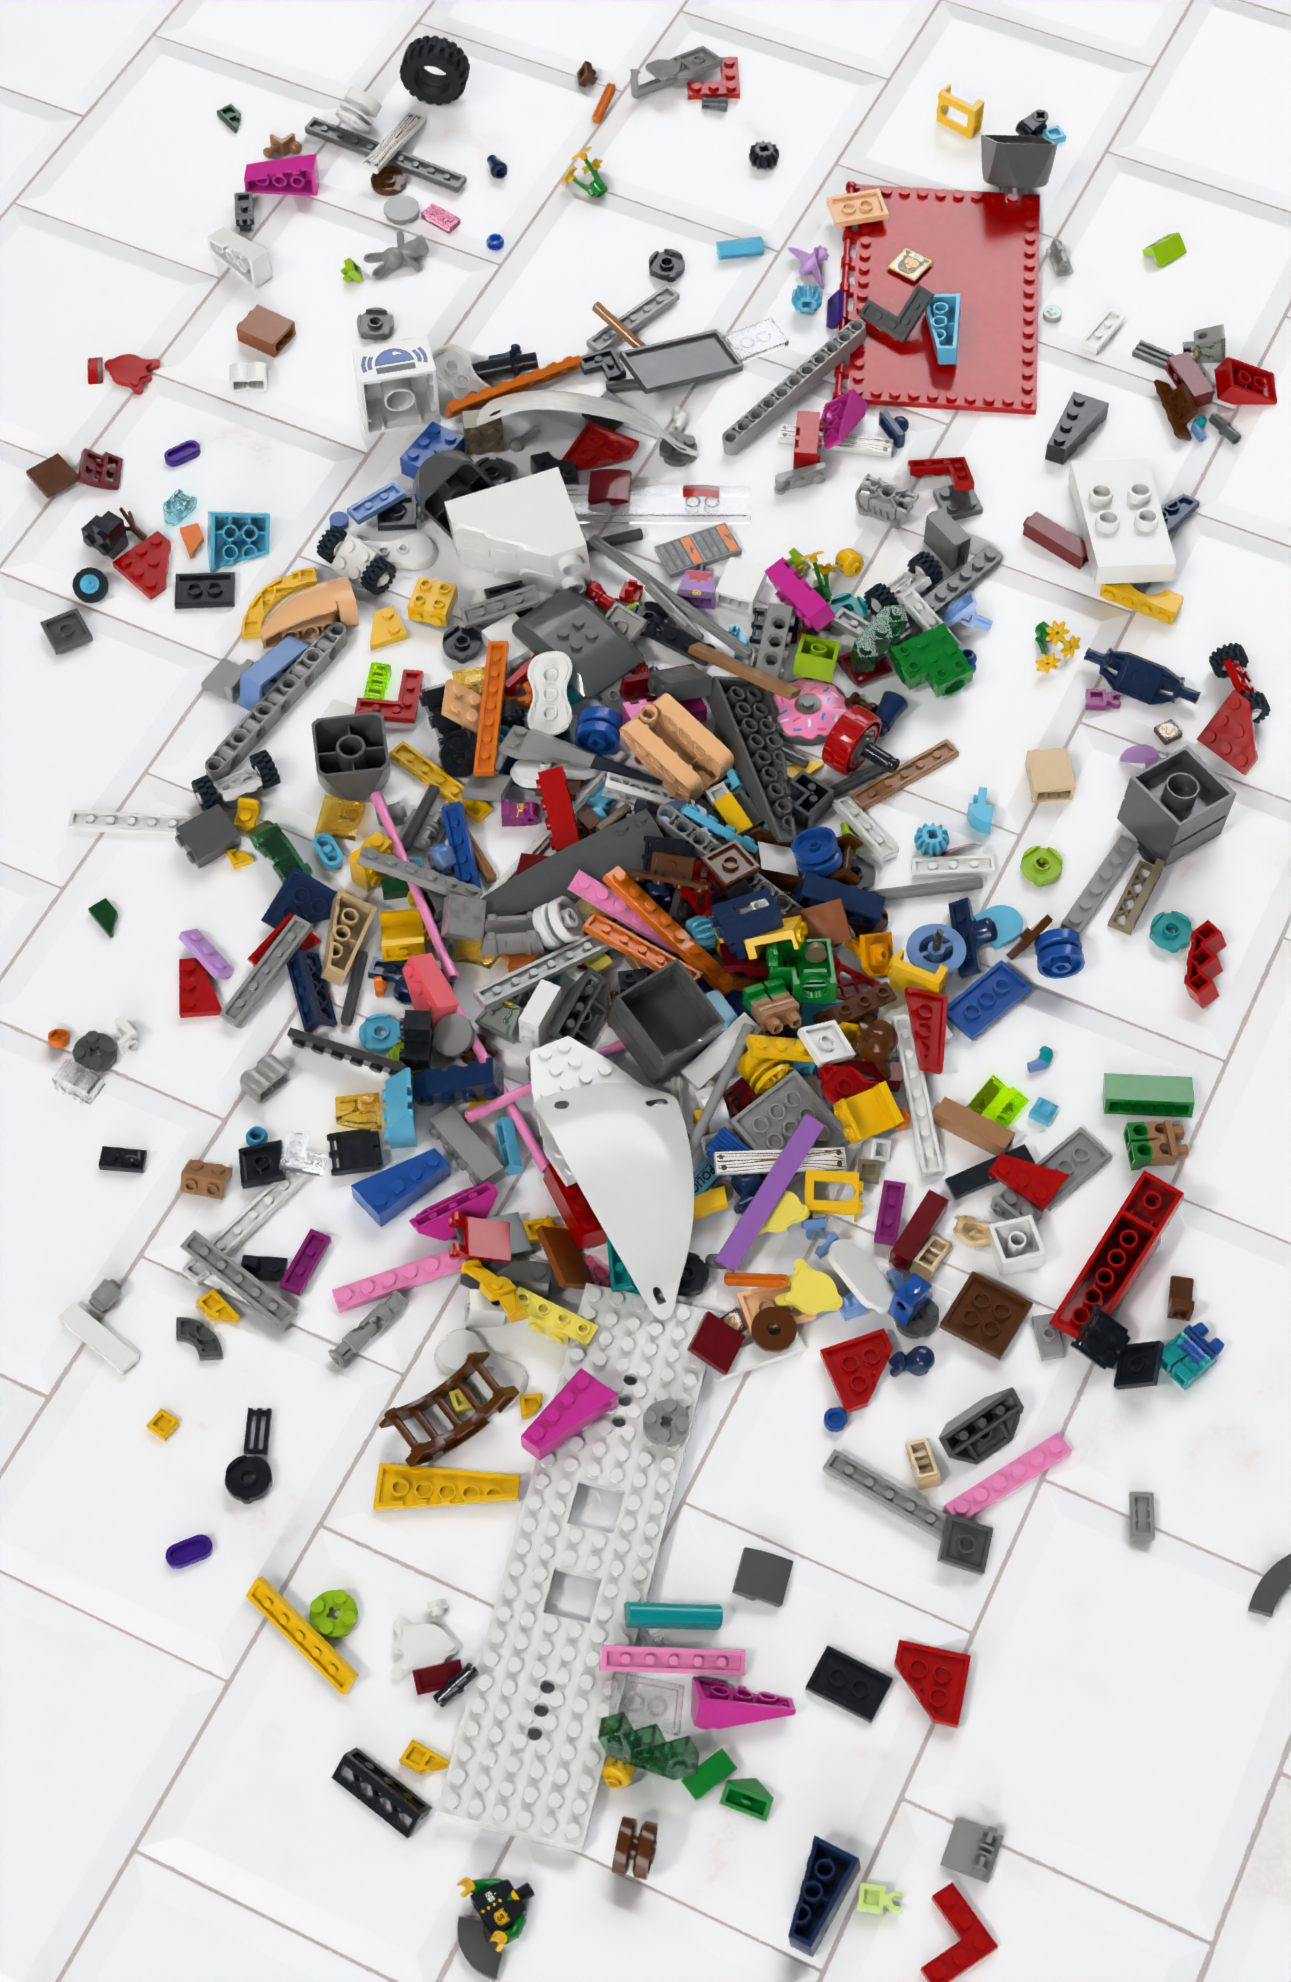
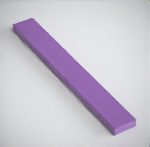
(769, 1192)

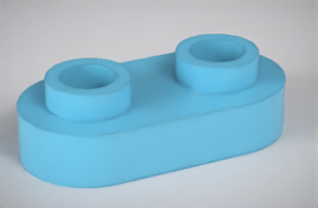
(329, 852)

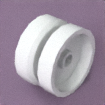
(558, 923)

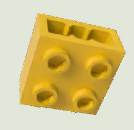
(432, 601)
(363, 876)

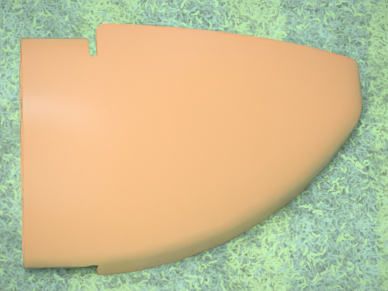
(311, 612)

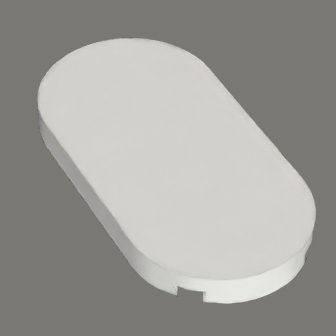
(860, 1275)

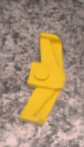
(496, 1289)

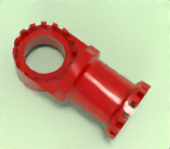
(599, 596)

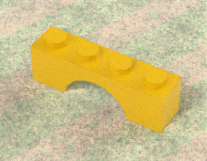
(1161, 606)

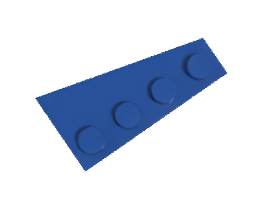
(400, 1186)

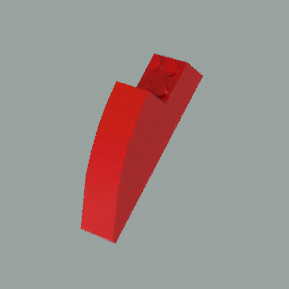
(1120, 1254)

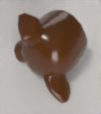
(876, 1044)

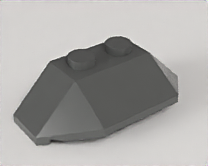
(582, 1009)
(982, 1427)

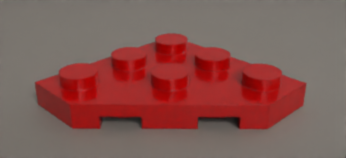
(600, 447)
(147, 565)
(1232, 733)
(857, 1367)
(935, 1679)

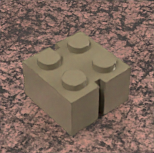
(482, 437)

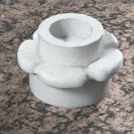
(437, 1607)

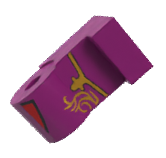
(519, 813)

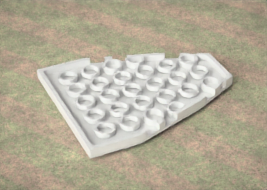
(566, 1066)

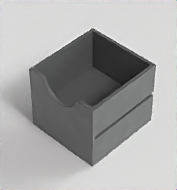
(1176, 805)
(665, 1021)

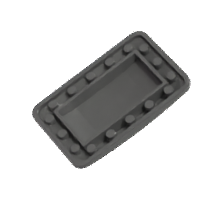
(593, 643)

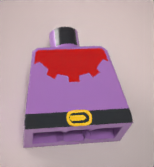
(698, 587)

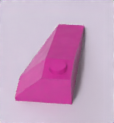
(842, 416)

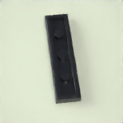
(978, 1177)

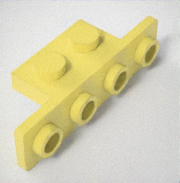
(555, 1321)

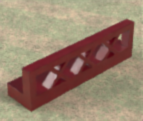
(638, 686)

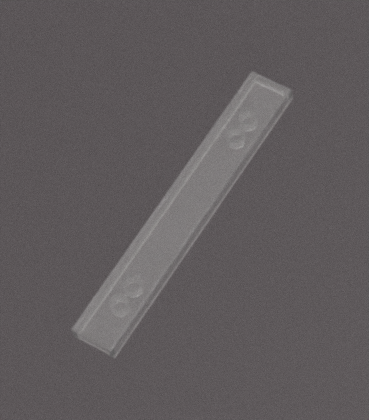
(665, 506)

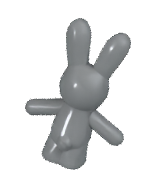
(395, 256)

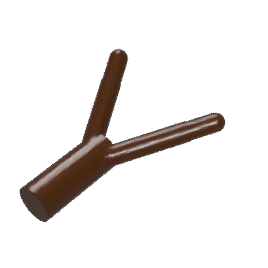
(133, 528)

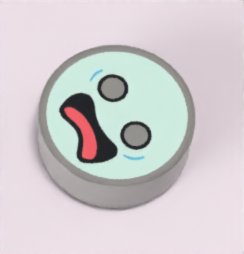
(1052, 314)

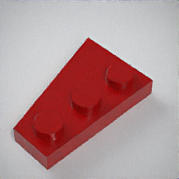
(309, 942)
(196, 991)
(1028, 1179)

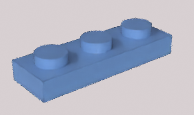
(376, 502)

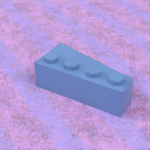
(268, 670)

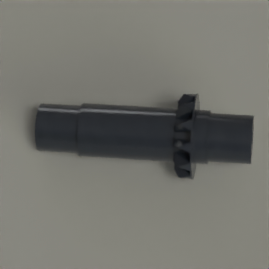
(506, 365)

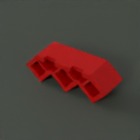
(1204, 963)

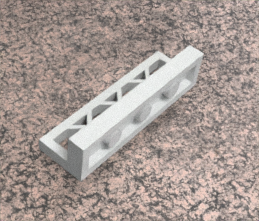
(630, 794)

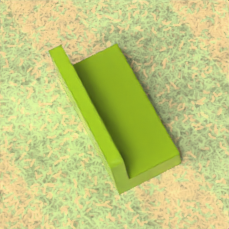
(1166, 249)

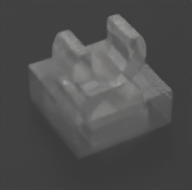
(648, 1640)

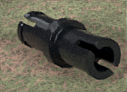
(456, 1684)

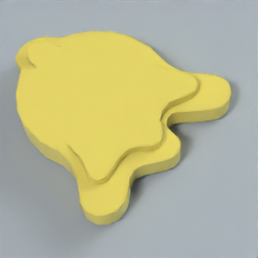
(785, 1212)
(810, 1291)

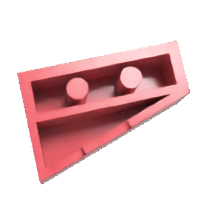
(429, 987)

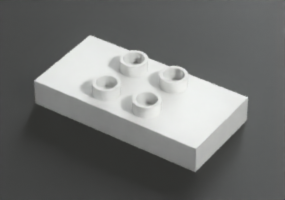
(1121, 521)

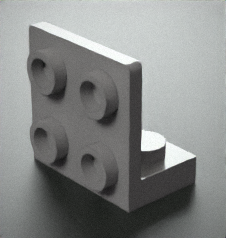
(225, 679)

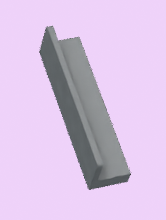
(500, 606)

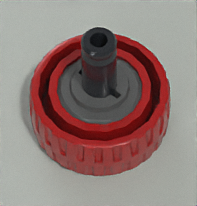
(854, 741)

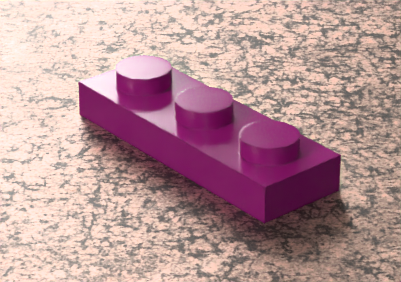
(889, 1212)
(305, 1262)

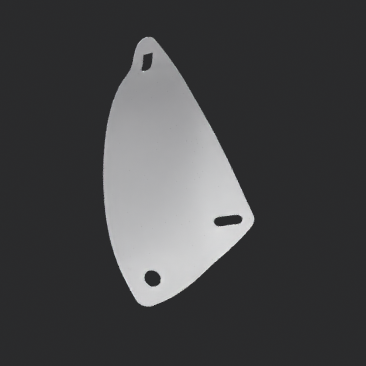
(574, 403)
(634, 1176)

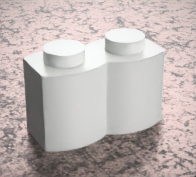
(248, 377)

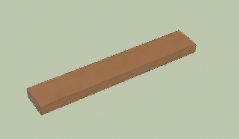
(744, 671)
(905, 775)

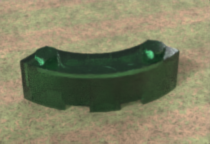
(274, 844)

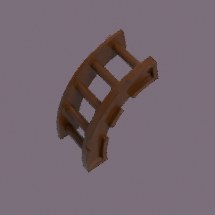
(788, 882)
(462, 1430)

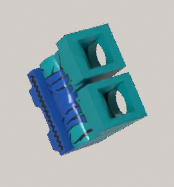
(1190, 1355)

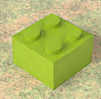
(816, 658)

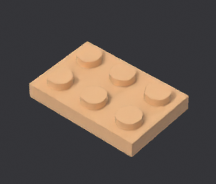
(857, 208)
(461, 705)
(759, 1298)

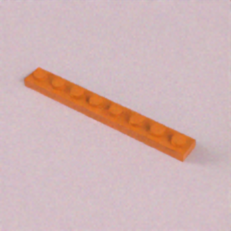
(518, 384)
(491, 708)
(669, 930)

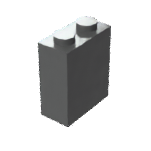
(947, 539)
(681, 683)
(207, 836)

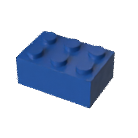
(432, 440)

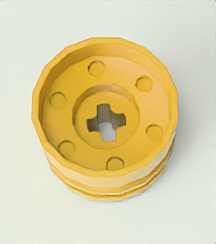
(762, 1072)

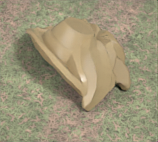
(971, 1232)

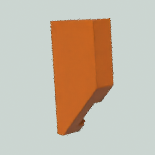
(192, 538)

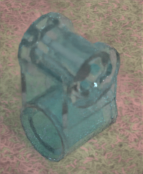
(178, 507)

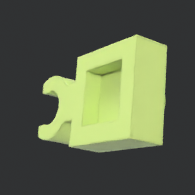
(873, 1899)

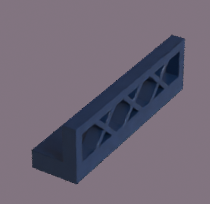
(306, 988)

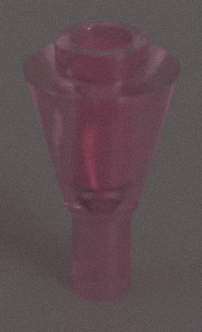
(600, 1274)

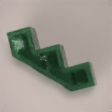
(878, 637)
(648, 1748)

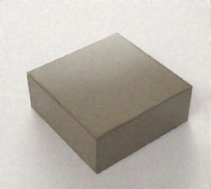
(869, 1171)

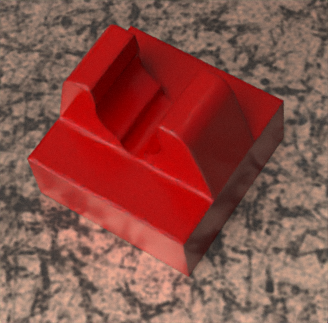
(631, 592)

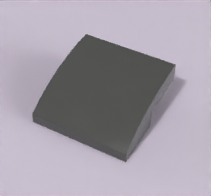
(762, 1576)

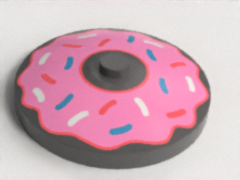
(812, 714)

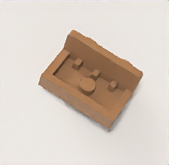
(205, 1179)

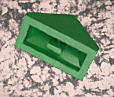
(747, 1797)

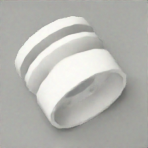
(357, 111)

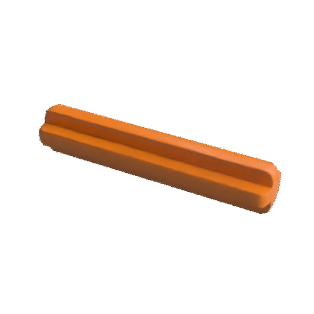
(603, 103)
(756, 1280)

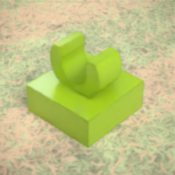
(351, 271)
(796, 555)

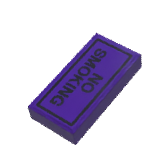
(835, 309)

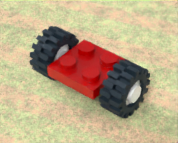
(1230, 662)

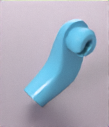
(737, 632)

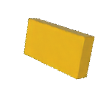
(732, 813)

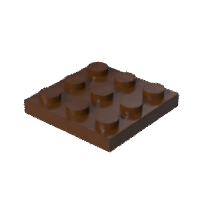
(986, 1315)

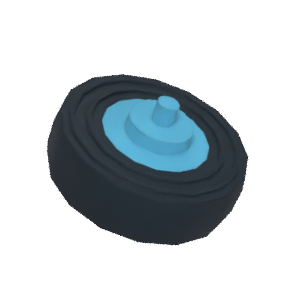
(90, 585)

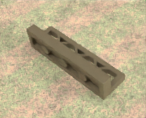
(1140, 899)

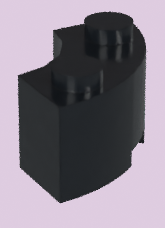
(545, 461)

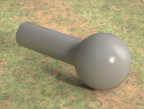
(517, 444)

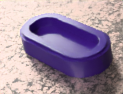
(182, 453)
(189, 1551)

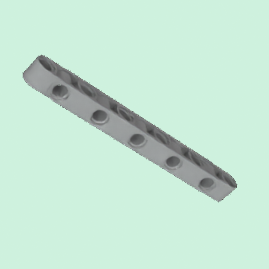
(276, 702)

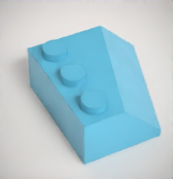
(236, 537)

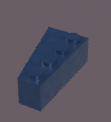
(459, 1083)

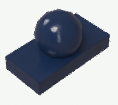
(893, 427)

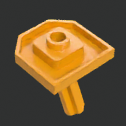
(874, 952)

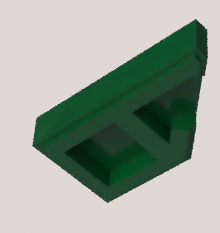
(105, 916)

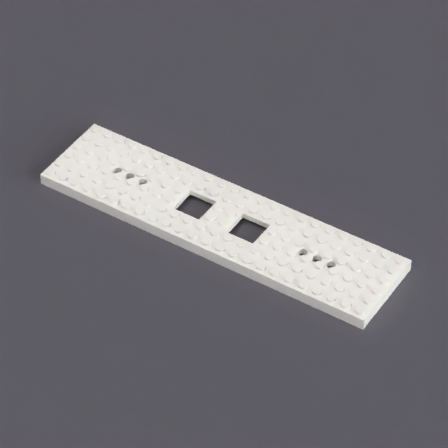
(551, 1784)

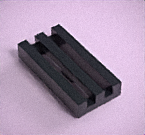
(259, 1413)

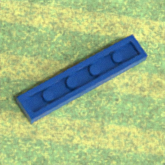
(460, 840)

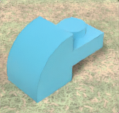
(979, 814)

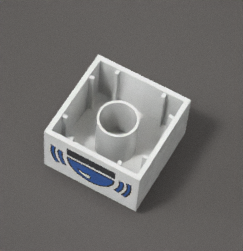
(396, 385)

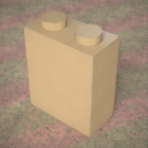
(1050, 775)

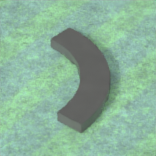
(1271, 1588)

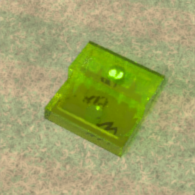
(998, 1102)

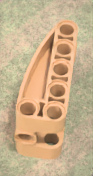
(677, 748)

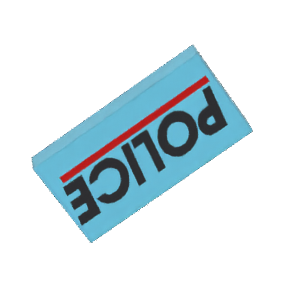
(704, 1177)

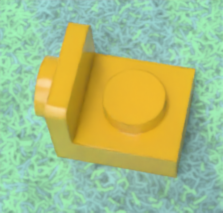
(247, 814)

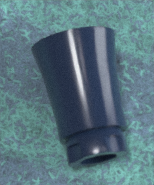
(889, 710)

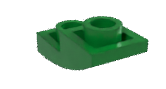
(709, 1774)

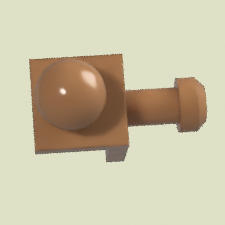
(283, 146)

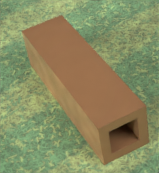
(972, 1127)

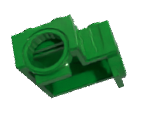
(932, 659)
(807, 980)

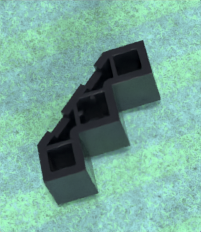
(445, 729)

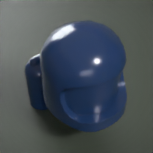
(746, 1188)
(916, 1361)

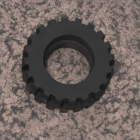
(439, 54)

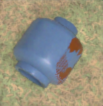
(441, 858)

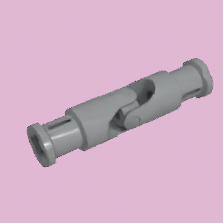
(359, 1336)

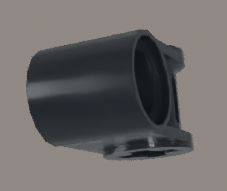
(1033, 124)

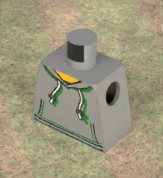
(1207, 345)
(502, 1019)

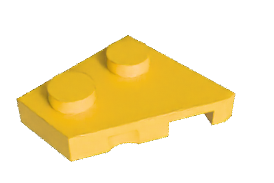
(386, 628)

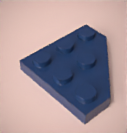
(301, 897)

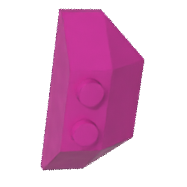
(470, 1202)

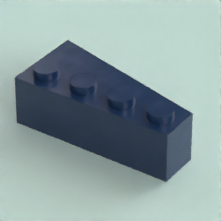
(860, 905)
(822, 1892)

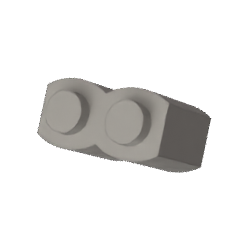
(264, 1078)

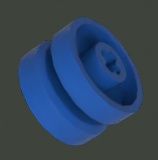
(598, 730)
(817, 851)
(1059, 953)

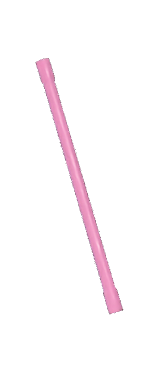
(446, 963)
(485, 1108)
(514, 1112)

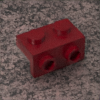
(739, 1096)

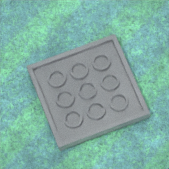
(776, 1114)

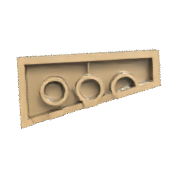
(346, 930)

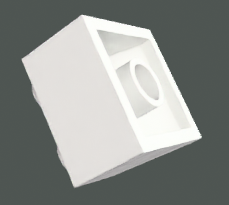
(1016, 1245)

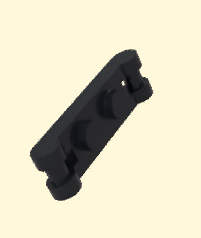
(673, 638)

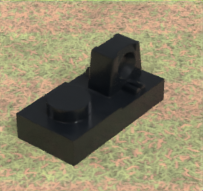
(122, 1159)
(265, 1267)

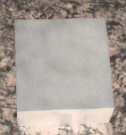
(463, 918)

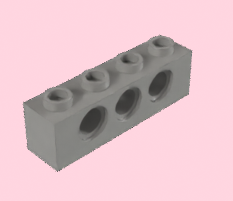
(776, 615)

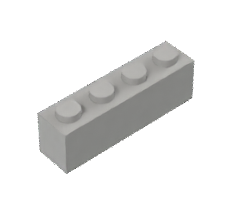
(466, 1147)

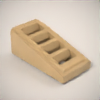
(922, 1267)
(928, 1477)

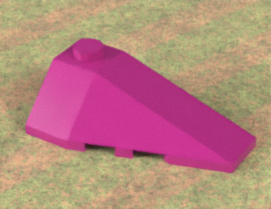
(725, 1707)

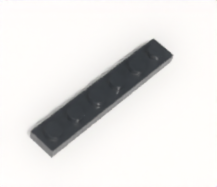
(340, 1051)

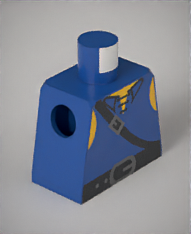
(913, 1295)

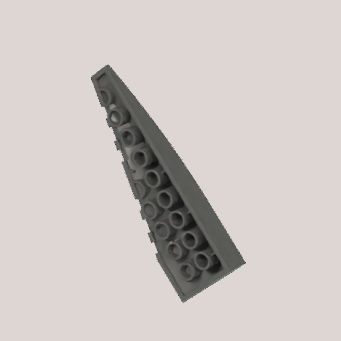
(751, 732)

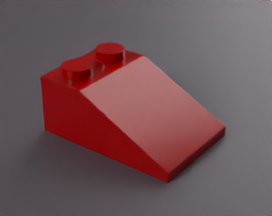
(1244, 384)

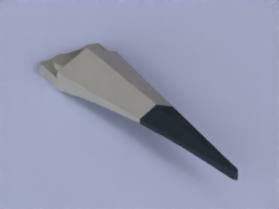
(540, 746)

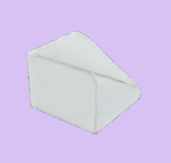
(876, 1149)

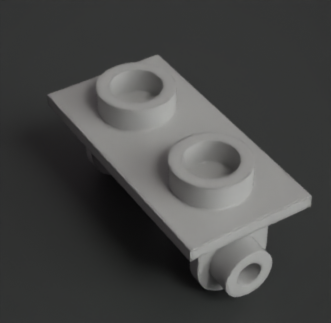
(1059, 258)

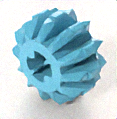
(806, 298)
(931, 839)
(701, 931)

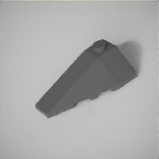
(530, 1275)

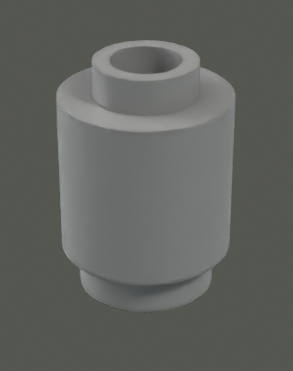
(396, 812)
(105, 1295)

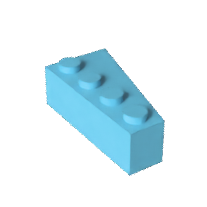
(944, 326)

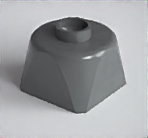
(1017, 161)
(444, 478)
(351, 755)

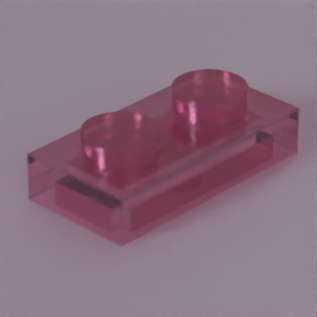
(440, 218)

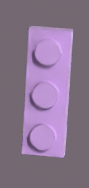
(206, 953)

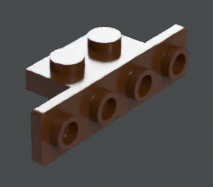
(1178, 407)
(671, 869)
(859, 1008)

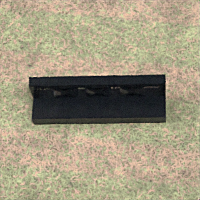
(385, 1784)

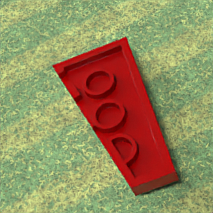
(928, 1026)

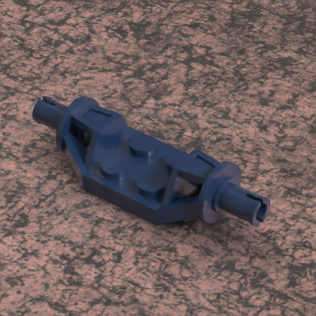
(1141, 677)

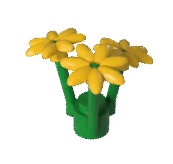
(597, 188)
(822, 590)
(1046, 633)

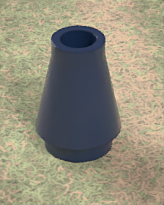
(497, 167)

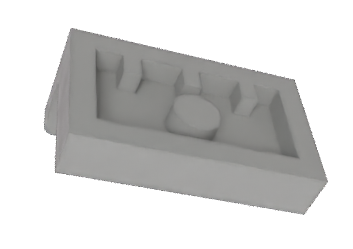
(1012, 1206)

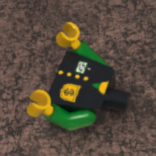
(499, 1906)

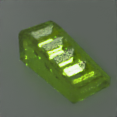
(378, 671)

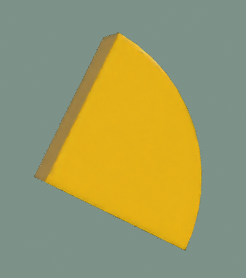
(238, 858)
(530, 1404)

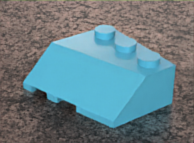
(399, 1110)

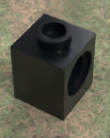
(512, 713)

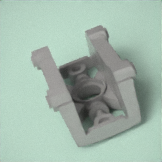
(883, 500)
(510, 936)

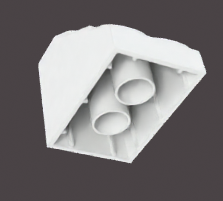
(522, 533)

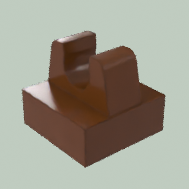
(586, 74)

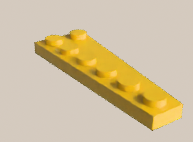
(431, 1487)

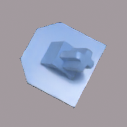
(964, 612)

